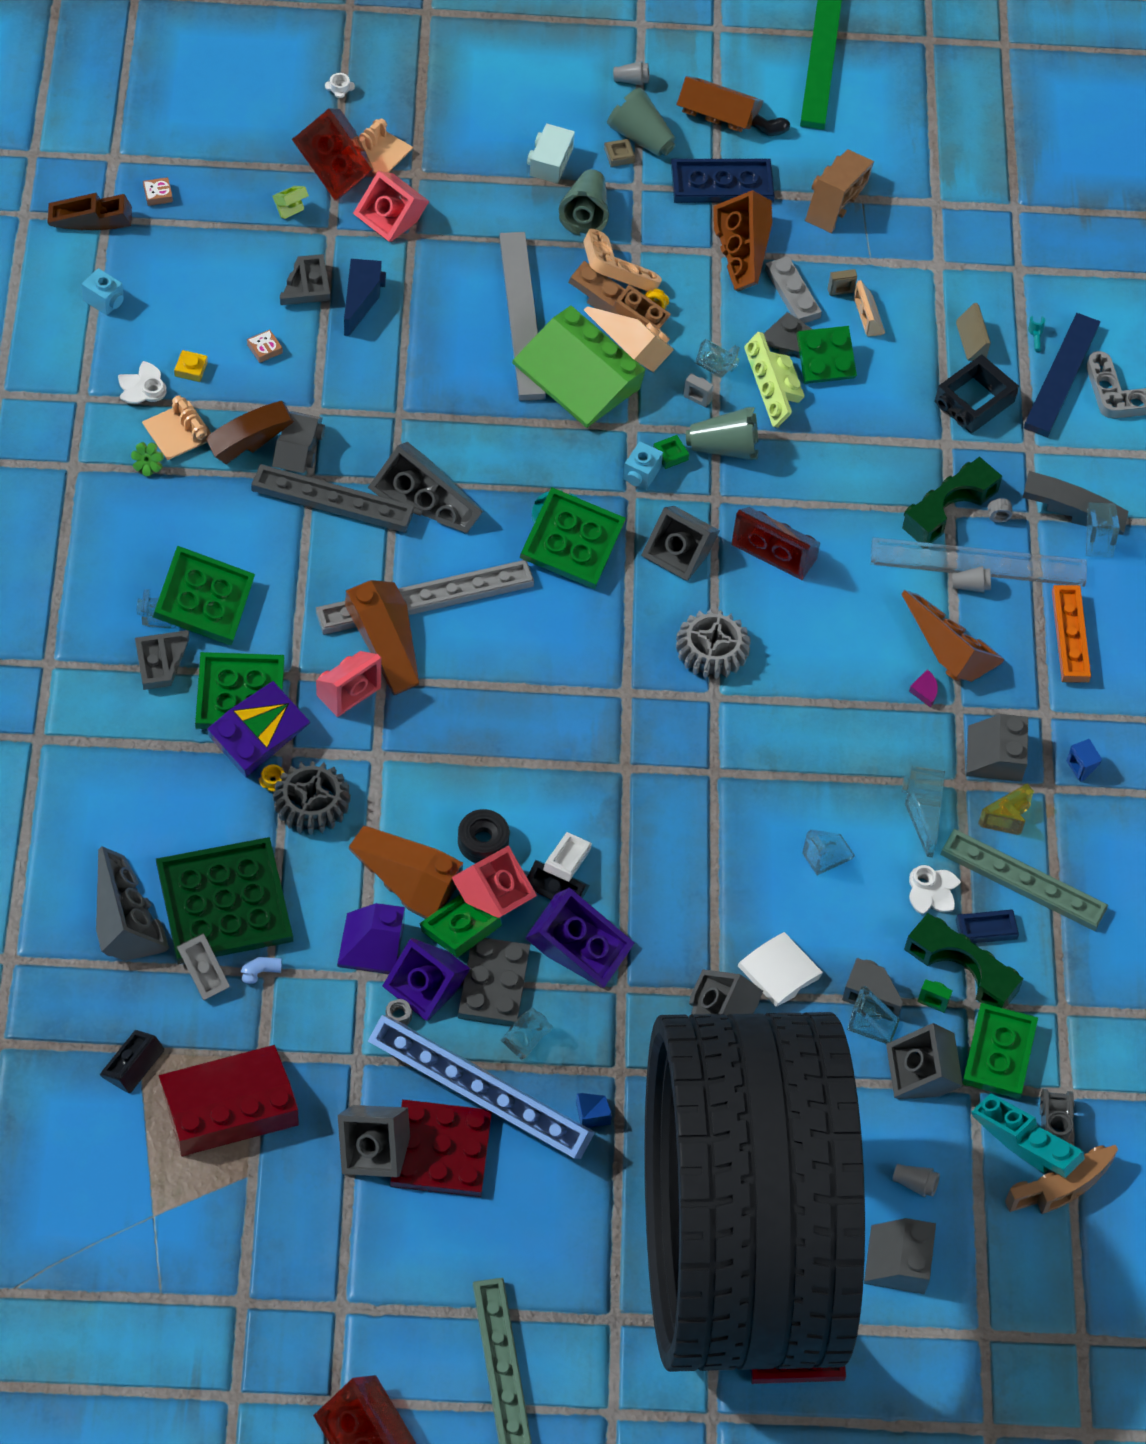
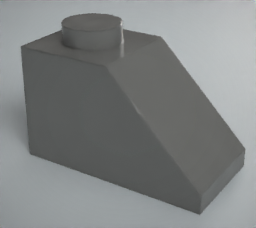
(877, 980)

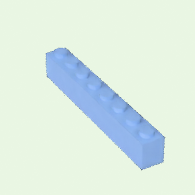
(481, 1087)

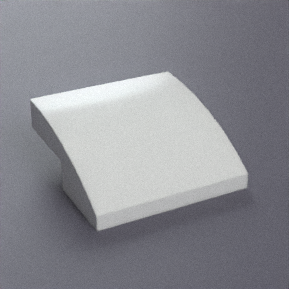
(780, 969)

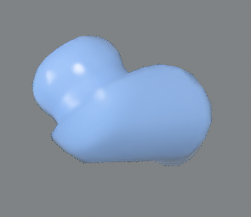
(259, 965)

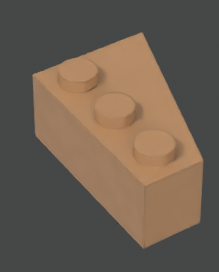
(836, 187)

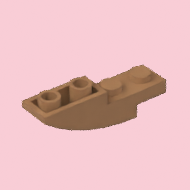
(611, 297)
(1054, 1190)

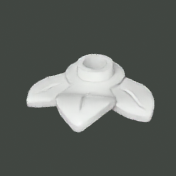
(142, 386)
(935, 892)

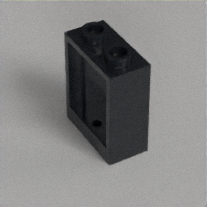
(988, 376)

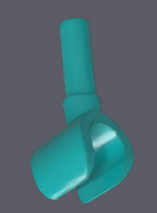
(1036, 330)

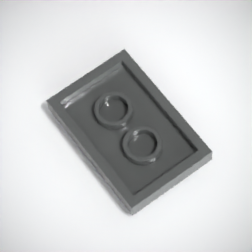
(494, 982)

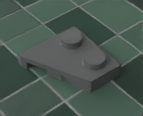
(307, 281)
(783, 335)
(160, 657)

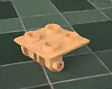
(382, 147)
(177, 429)

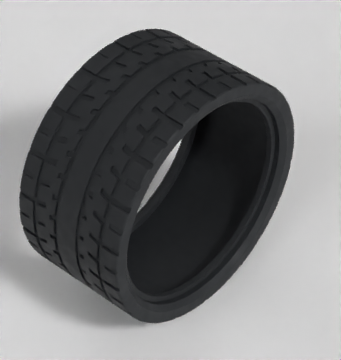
(753, 1191)

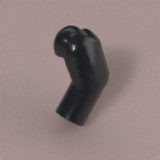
(771, 127)

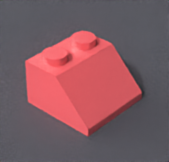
(390, 206)
(350, 682)
(495, 884)

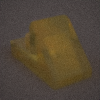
(1006, 812)

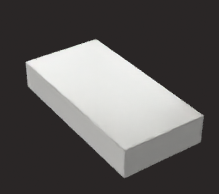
(567, 856)

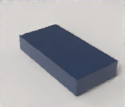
(988, 926)

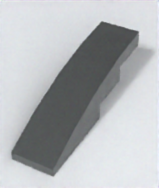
(1066, 498)

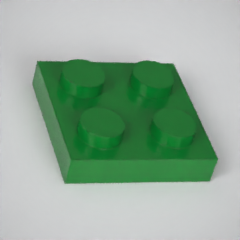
(826, 354)
(459, 926)

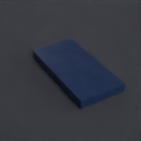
(720, 179)

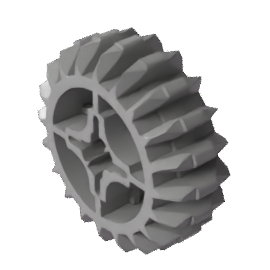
(697, 636)

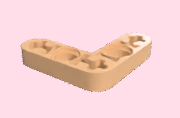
(603, 262)

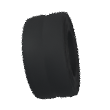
(480, 821)

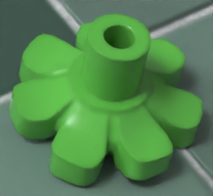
(147, 458)

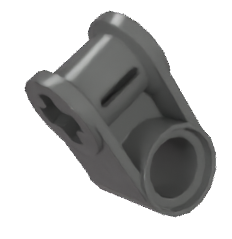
(1057, 1112)

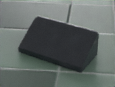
(549, 884)
(133, 1061)

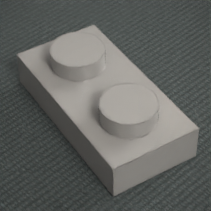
(203, 966)

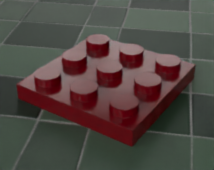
(445, 1149)

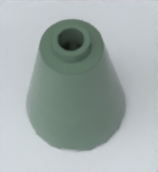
(642, 123)
(585, 204)
(726, 435)

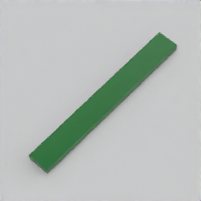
(820, 64)

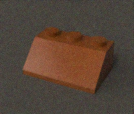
(718, 103)

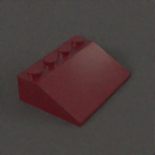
(229, 1100)

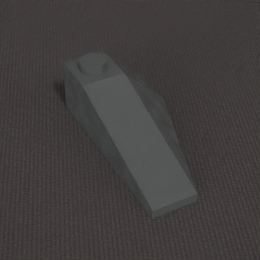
(417, 481)
(123, 916)
(724, 994)

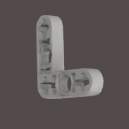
(1114, 394)

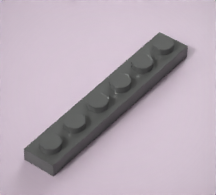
(332, 498)

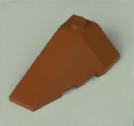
(744, 234)
(385, 627)
(954, 649)
(409, 869)

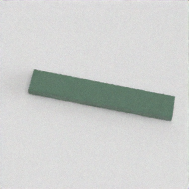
(1024, 879)
(501, 1362)

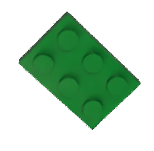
(1000, 1051)

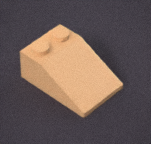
(641, 341)

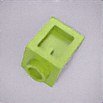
(289, 201)

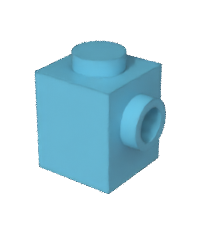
(102, 292)
(642, 465)

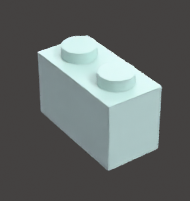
(551, 153)

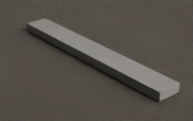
(520, 305)
(441, 593)

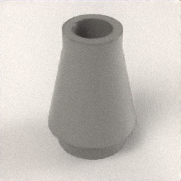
(632, 73)
(972, 580)
(918, 1179)

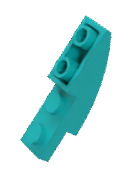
(1024, 1138)

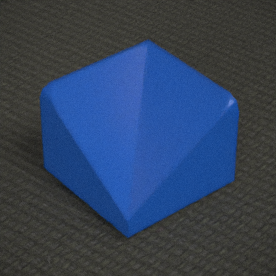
(1083, 759)
(593, 1110)

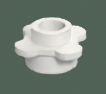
(339, 85)

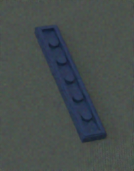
(1062, 375)

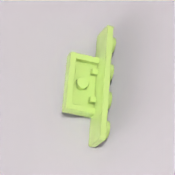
(774, 378)

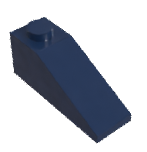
(362, 291)

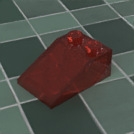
(334, 152)

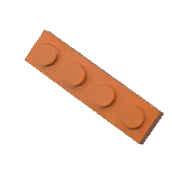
(1071, 633)

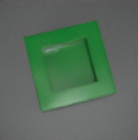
(673, 451)
(935, 995)

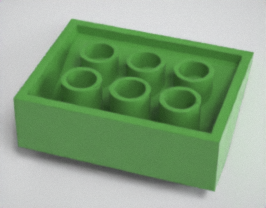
(580, 367)

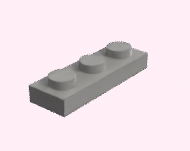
(793, 289)

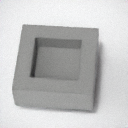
(698, 390)

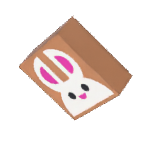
(157, 191)
(264, 346)

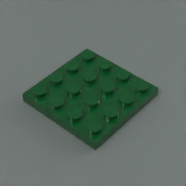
(227, 896)

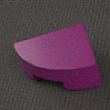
(925, 688)

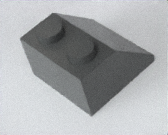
(680, 542)
(998, 748)
(924, 1063)
(373, 1140)
(900, 1255)

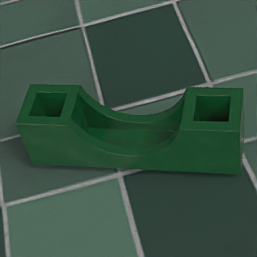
(973, 483)
(936, 942)

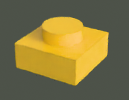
(191, 366)

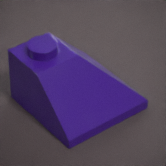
(372, 938)
(425, 977)

